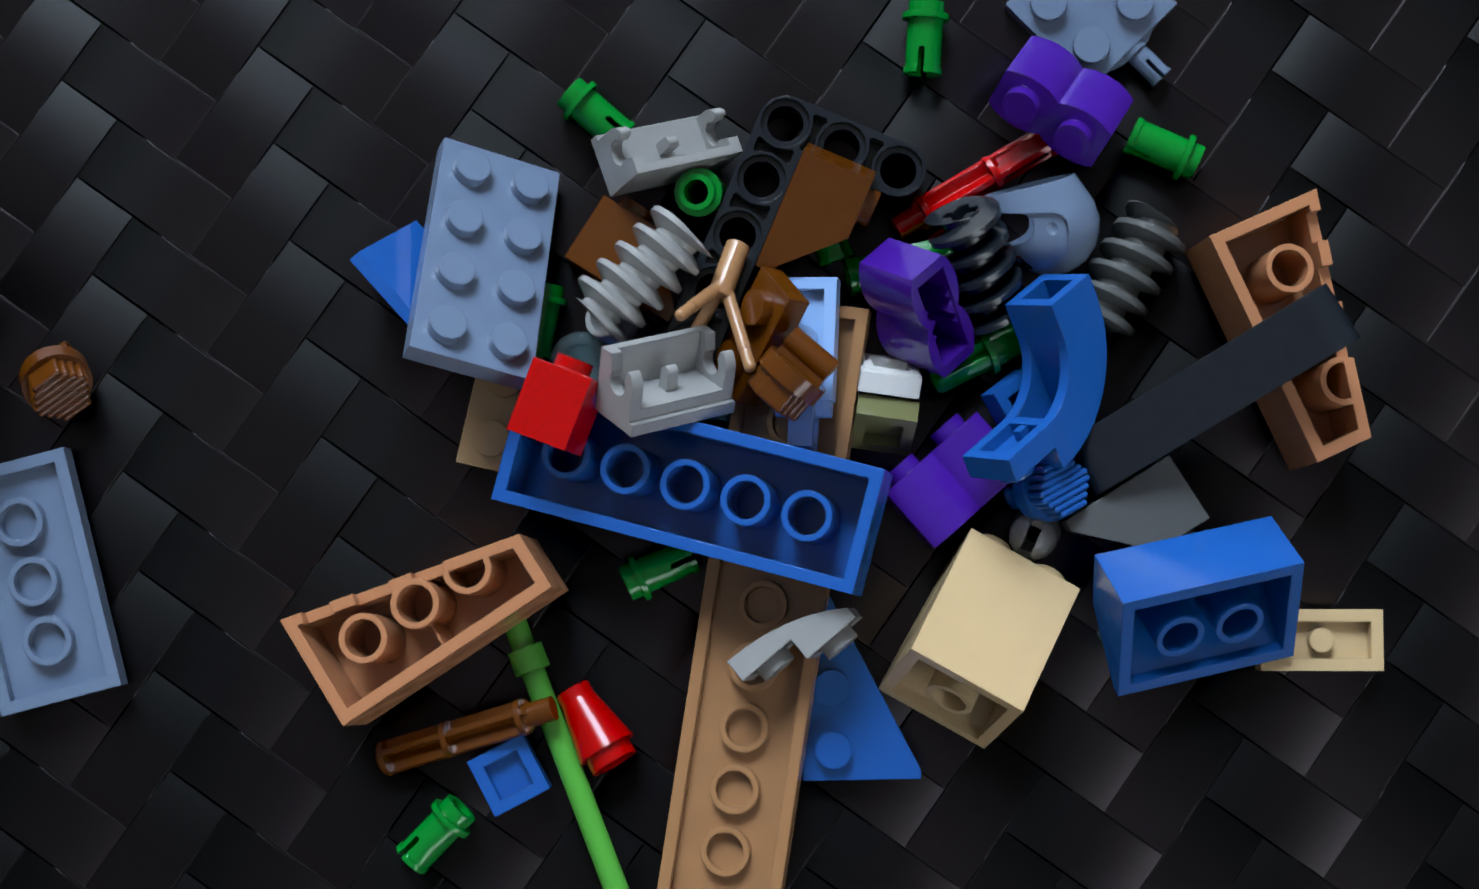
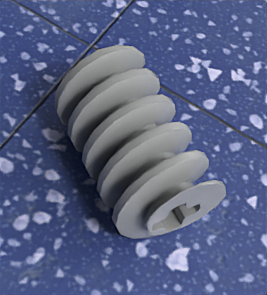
(641, 272)

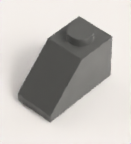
(1140, 509)

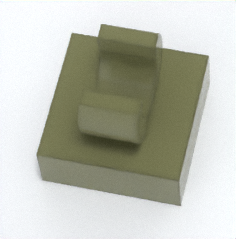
(885, 424)

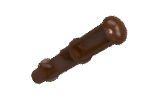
(464, 734)

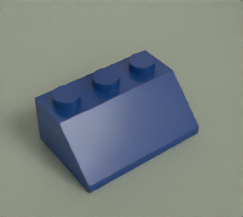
(1197, 604)

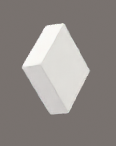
(889, 377)

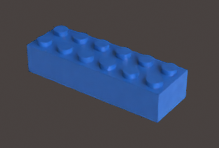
(710, 496)

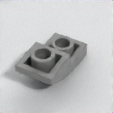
(813, 635)

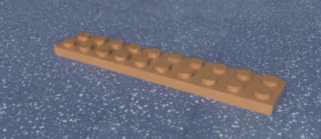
(749, 738)

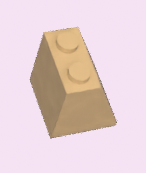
(981, 639)

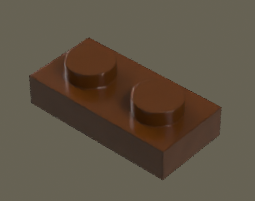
(769, 315)

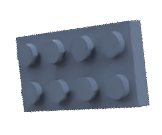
(482, 265)
(52, 593)

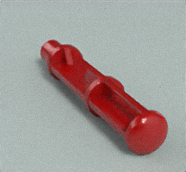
(974, 181)

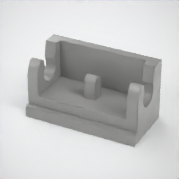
(662, 152)
(664, 381)

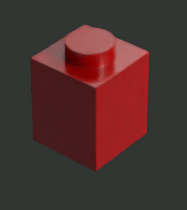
(557, 403)

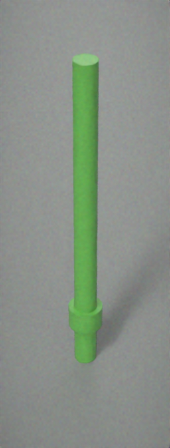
(529, 662)

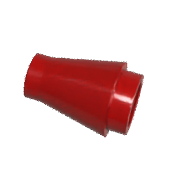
(595, 729)

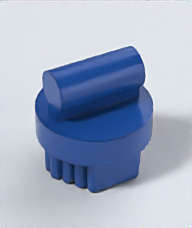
(1049, 492)

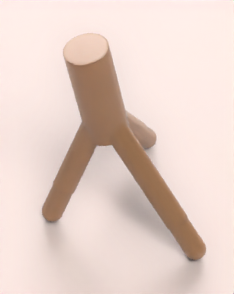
(722, 291)

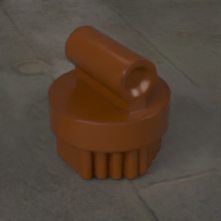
(793, 374)
(56, 381)

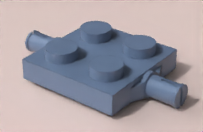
(1098, 31)

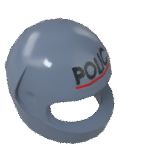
(1061, 223)

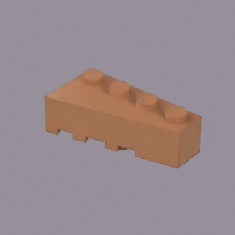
(1256, 273)
(406, 633)

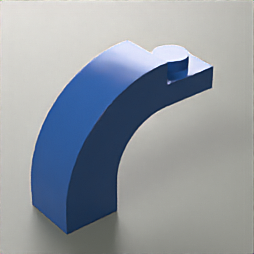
(1060, 383)

